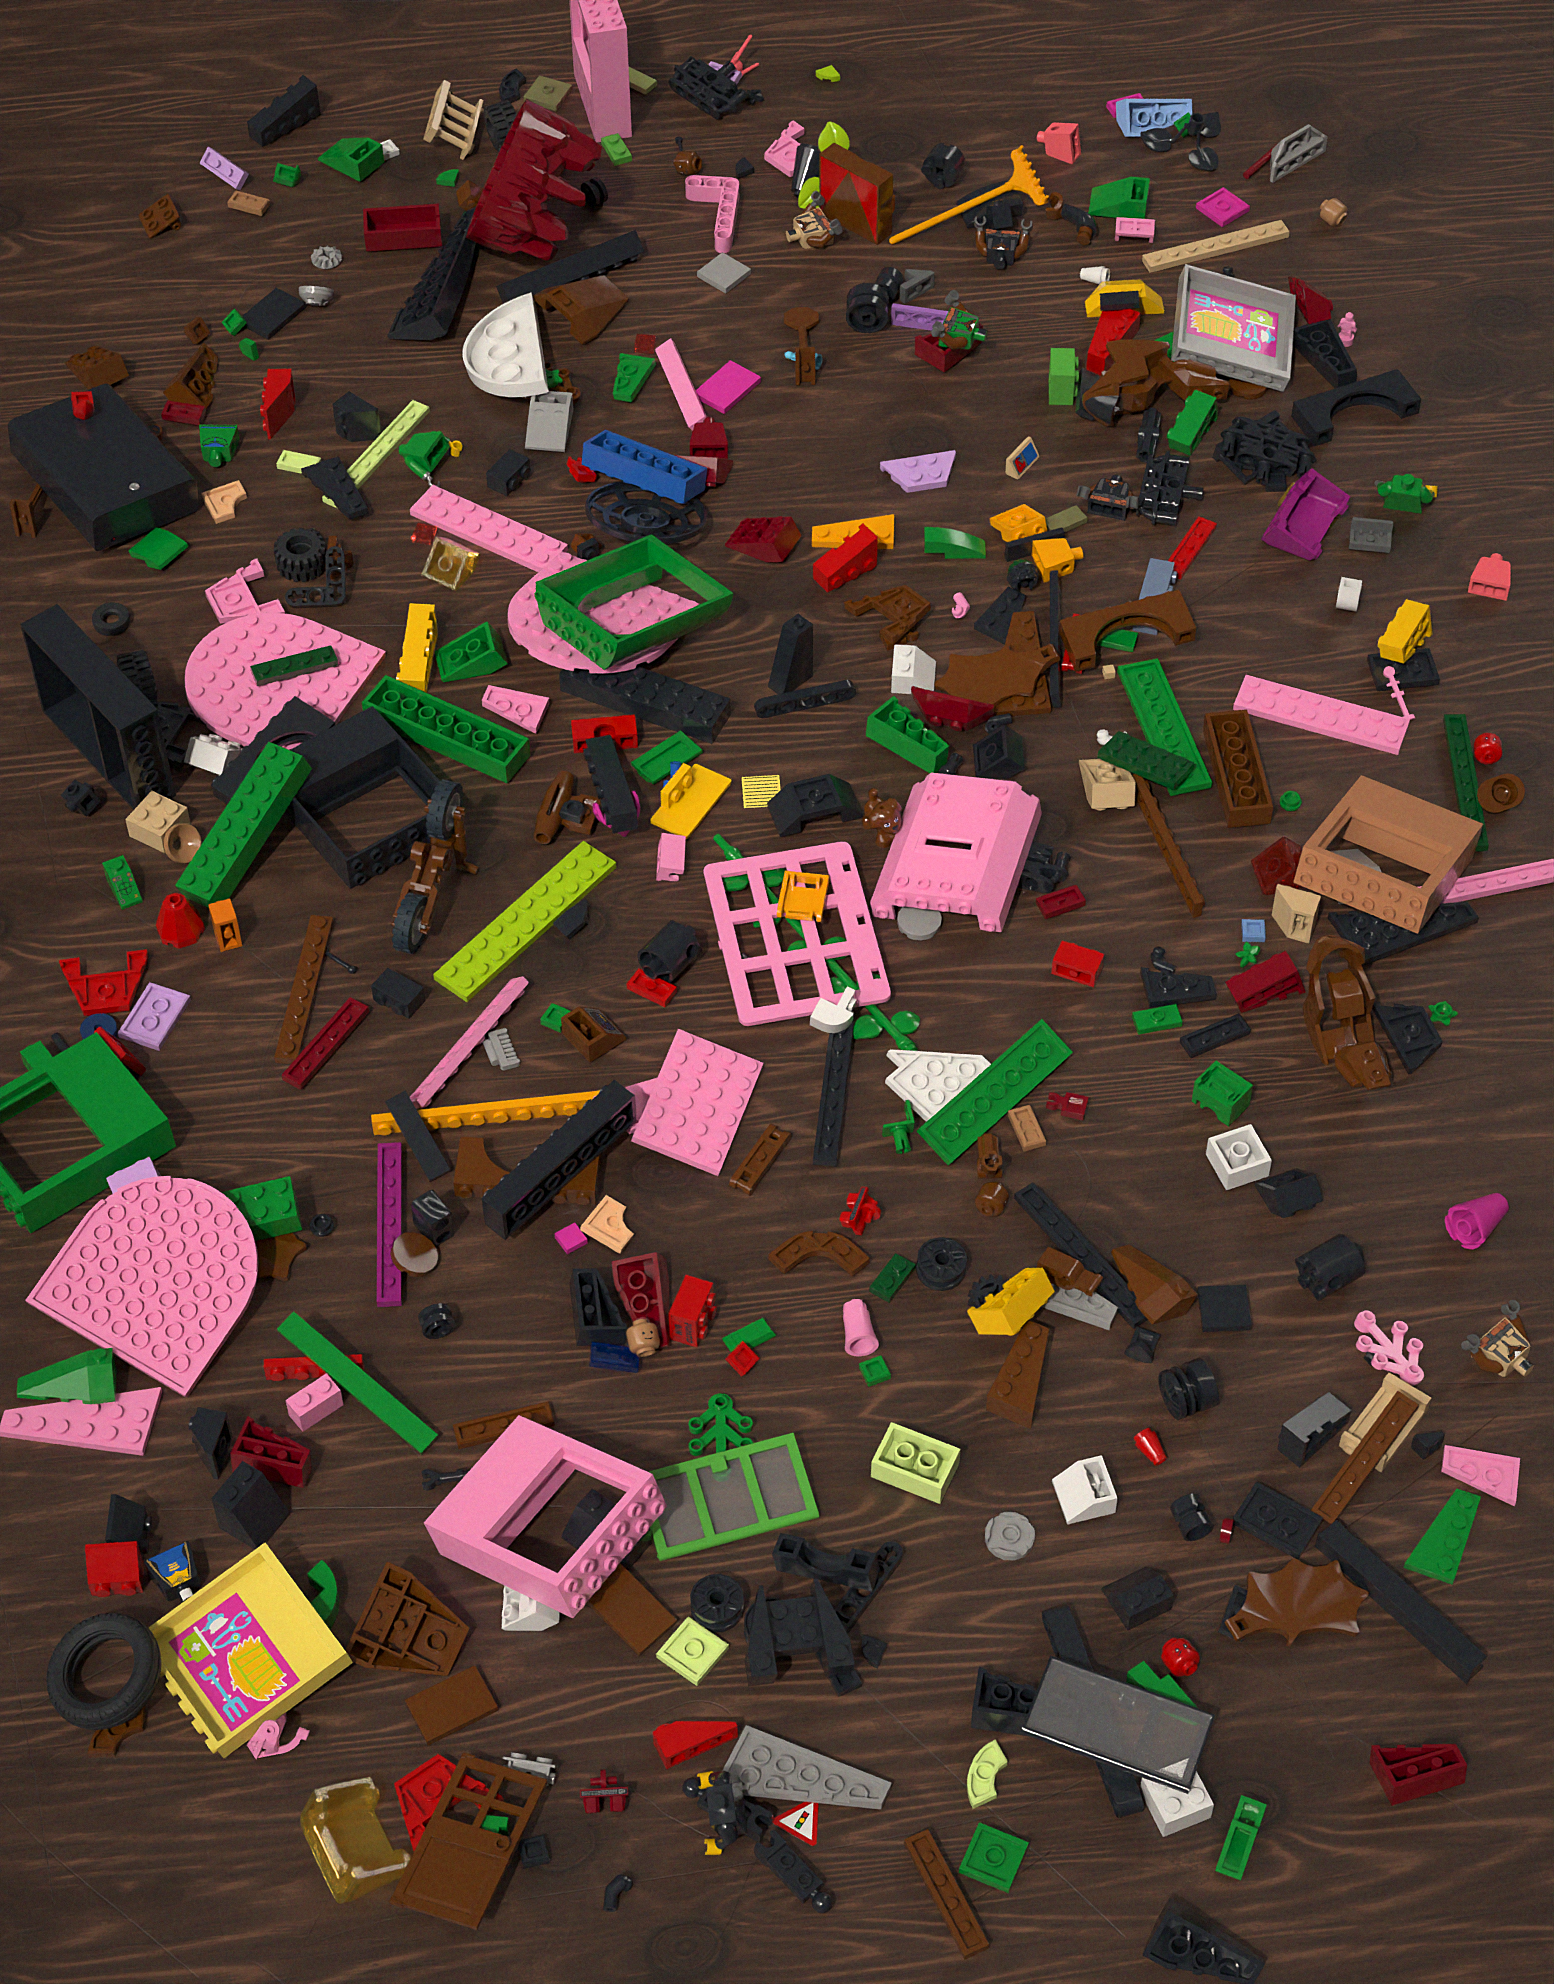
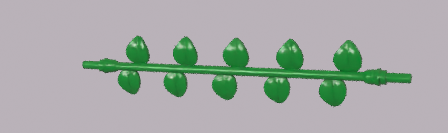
(866, 1026)

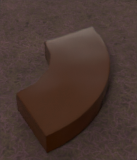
(106, 1741)

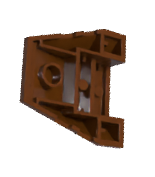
(406, 1628)

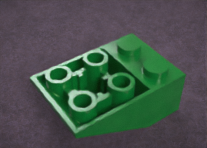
(354, 157)
(1121, 198)

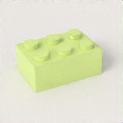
(915, 1463)

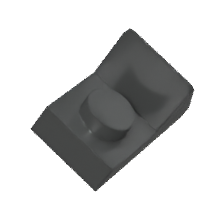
(916, 284)

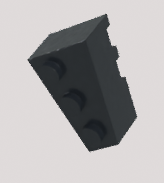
(593, 1311)

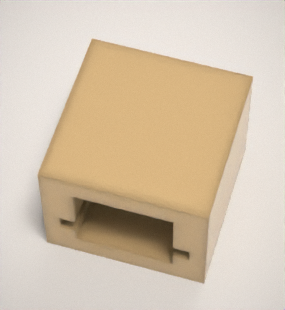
(1108, 671)

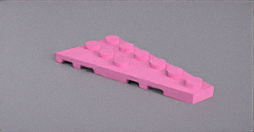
(108, 1426)

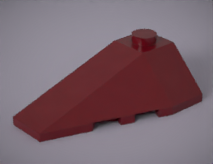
(1310, 301)
(716, 468)
(645, 1290)

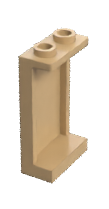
(1391, 1384)

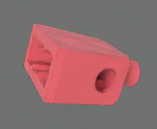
(1061, 141)
(1491, 577)

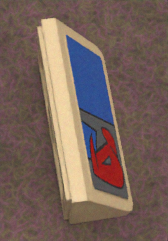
(1021, 458)

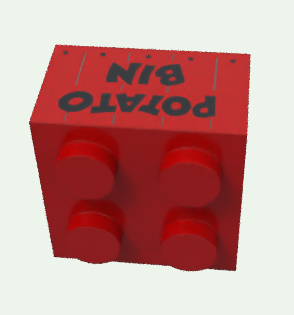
(692, 1311)

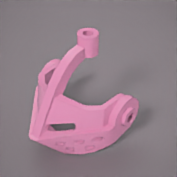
(268, 1738)

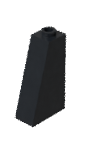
(793, 656)

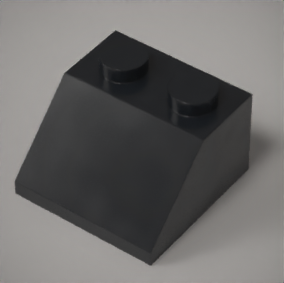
(356, 418)
(999, 754)
(1290, 1192)
(211, 1438)
(128, 1523)
(1139, 1597)

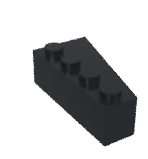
(1325, 352)

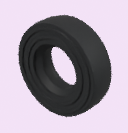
(108, 609)

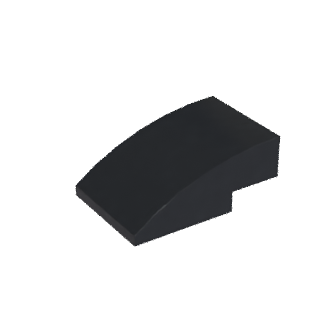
(1011, 197)

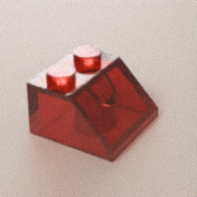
(1277, 865)

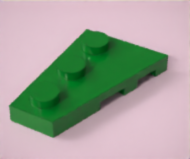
(631, 376)

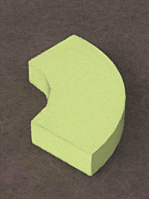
(983, 1772)

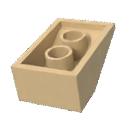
(1107, 785)

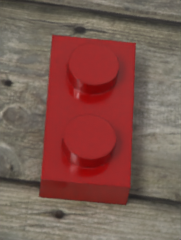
(651, 989)

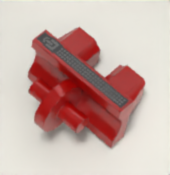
(863, 1211)

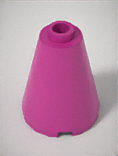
(1476, 1219)

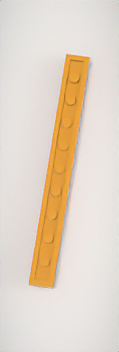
(490, 1112)

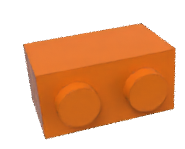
(225, 925)

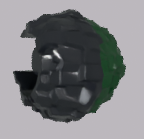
(1022, 572)

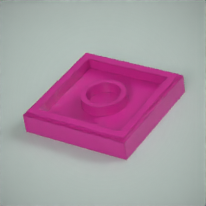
(1222, 207)

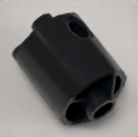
(669, 951)
(1330, 1266)

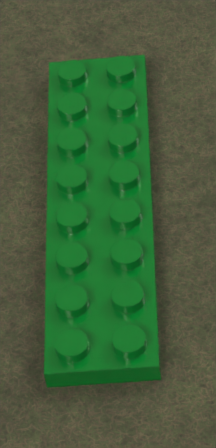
(1162, 719)
(994, 1092)

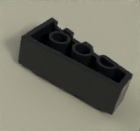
(286, 113)
(1000, 1703)

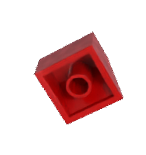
(114, 1568)

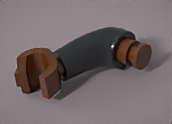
(1084, 222)

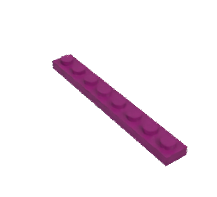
(388, 1222)

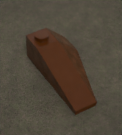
(195, 379)
(1158, 1290)

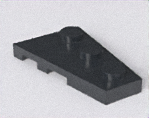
(997, 617)
(1172, 989)

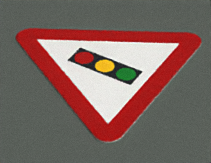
(800, 1822)

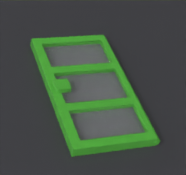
(731, 1496)

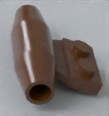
(548, 816)

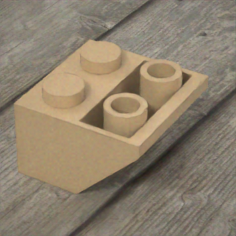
(1295, 912)

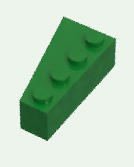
(906, 736)

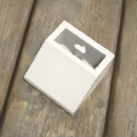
(211, 752)
(1085, 1490)
(525, 1613)

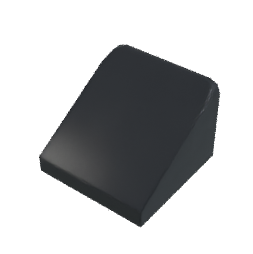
(1427, 1443)

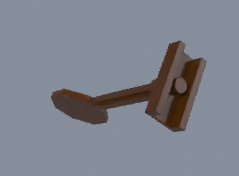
(802, 319)
(23, 513)

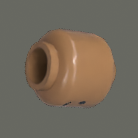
(1333, 212)
(643, 1338)

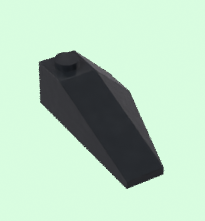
(1194, 1944)

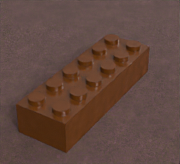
(1237, 768)

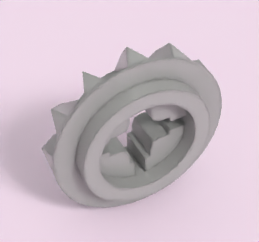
(322, 261)

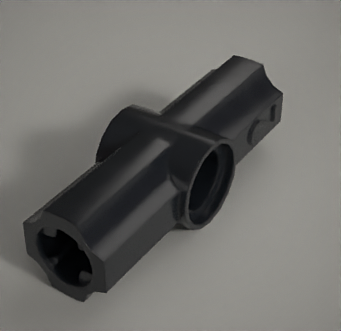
(1148, 434)

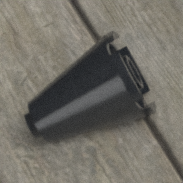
(805, 166)

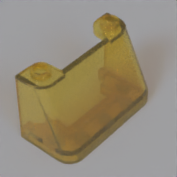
(350, 1840)

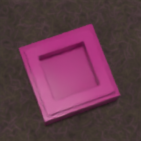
(571, 1238)

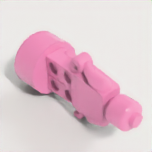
(1348, 326)

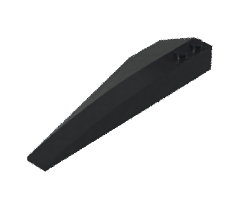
(439, 292)

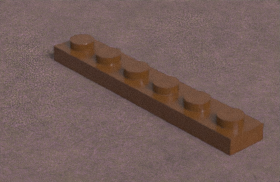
(1365, 1457)

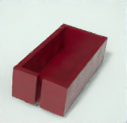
(402, 227)

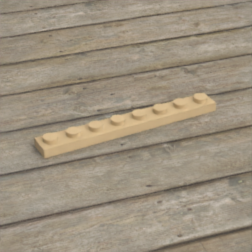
(1215, 246)

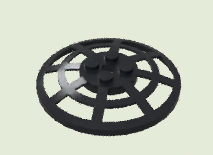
(644, 516)

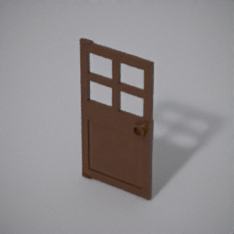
(460, 1863)

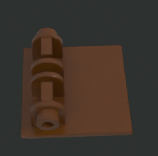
(159, 216)

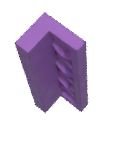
(916, 316)

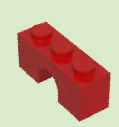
(621, 729)

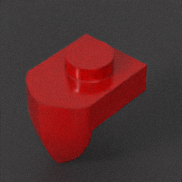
(82, 404)

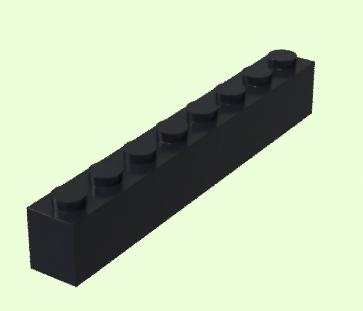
(574, 267)

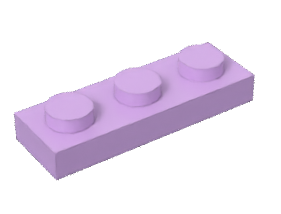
(224, 168)

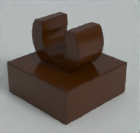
(196, 330)

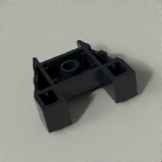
(795, 1629)

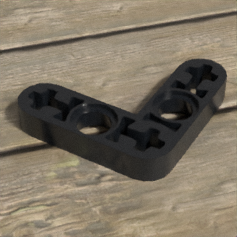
(326, 592)

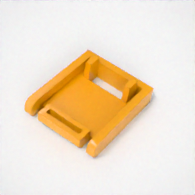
(802, 902)

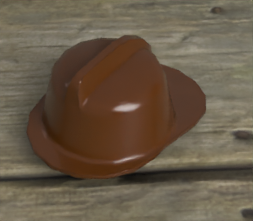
(1501, 793)

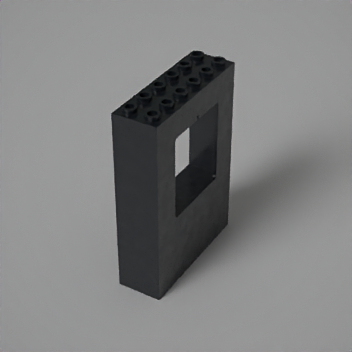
(97, 707)

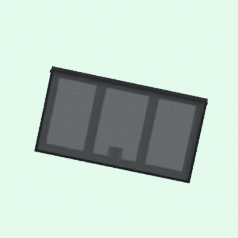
(1118, 1724)

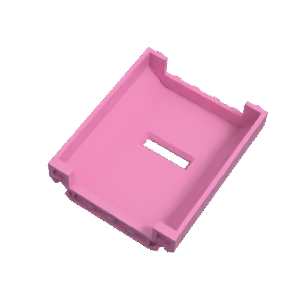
(976, 881)

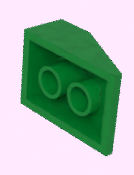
(471, 654)

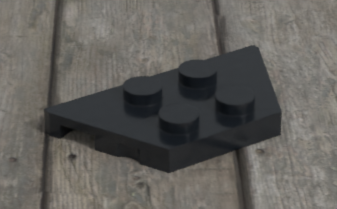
(1409, 1033)

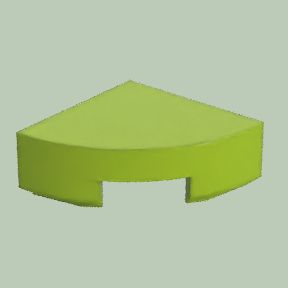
(828, 73)

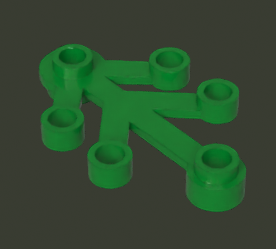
(720, 1429)

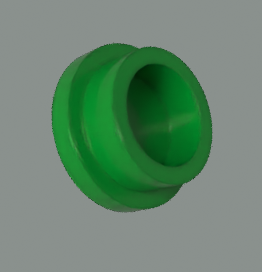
(1290, 801)

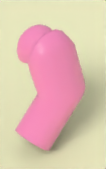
(962, 606)

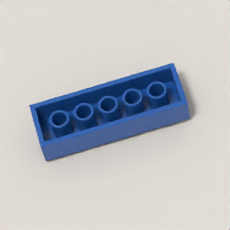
(644, 466)

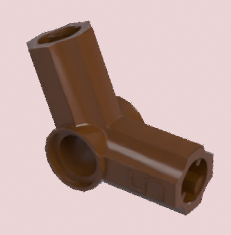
(988, 1161)

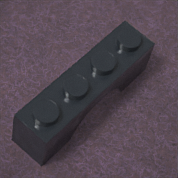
(798, 1557)

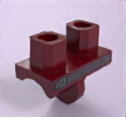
(616, 1794)

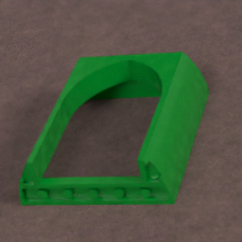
(574, 591)

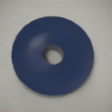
(94, 1021)

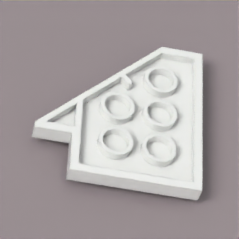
(932, 1077)

